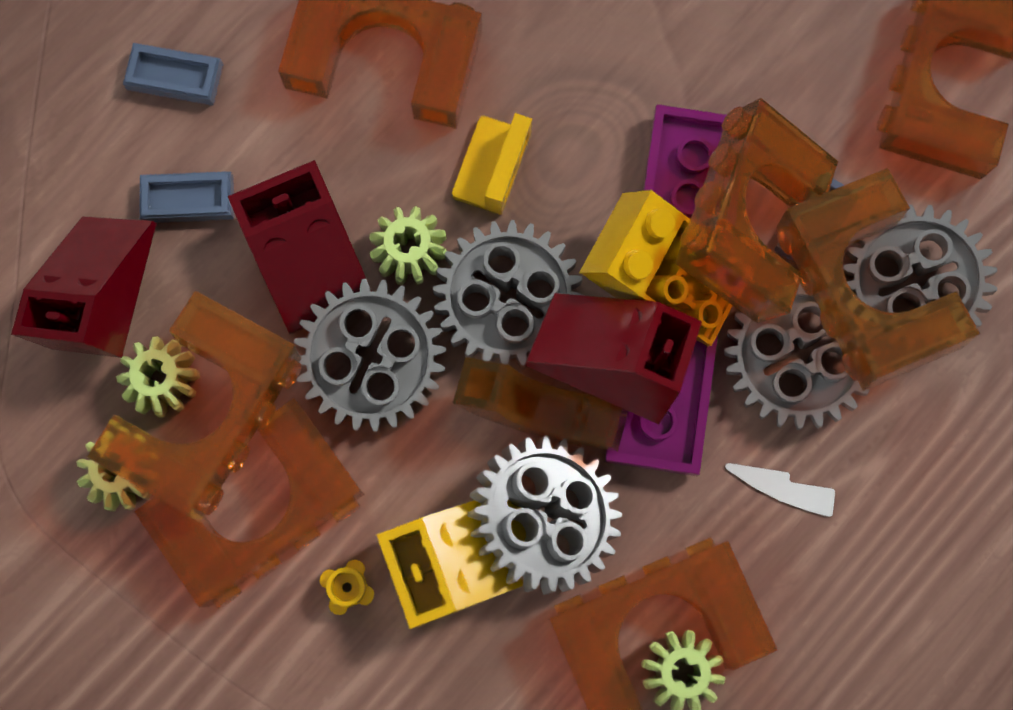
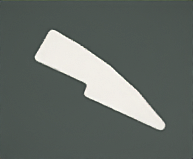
(778, 485)

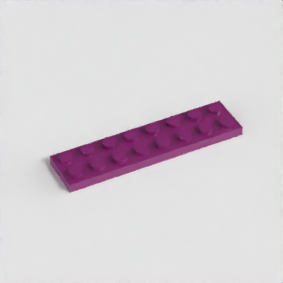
(676, 172)

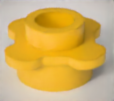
(334, 582)

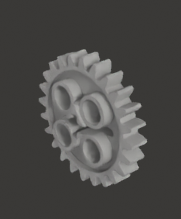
(902, 246)
(532, 262)
(330, 336)
(822, 390)
(538, 556)

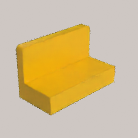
(492, 162)

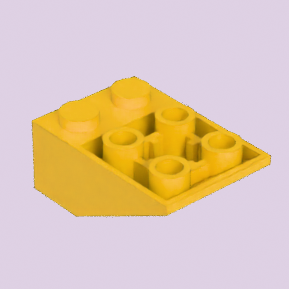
(638, 259)
(439, 564)

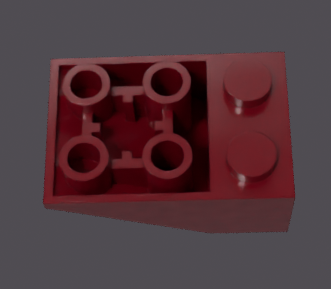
(297, 242)
(87, 288)
(617, 350)

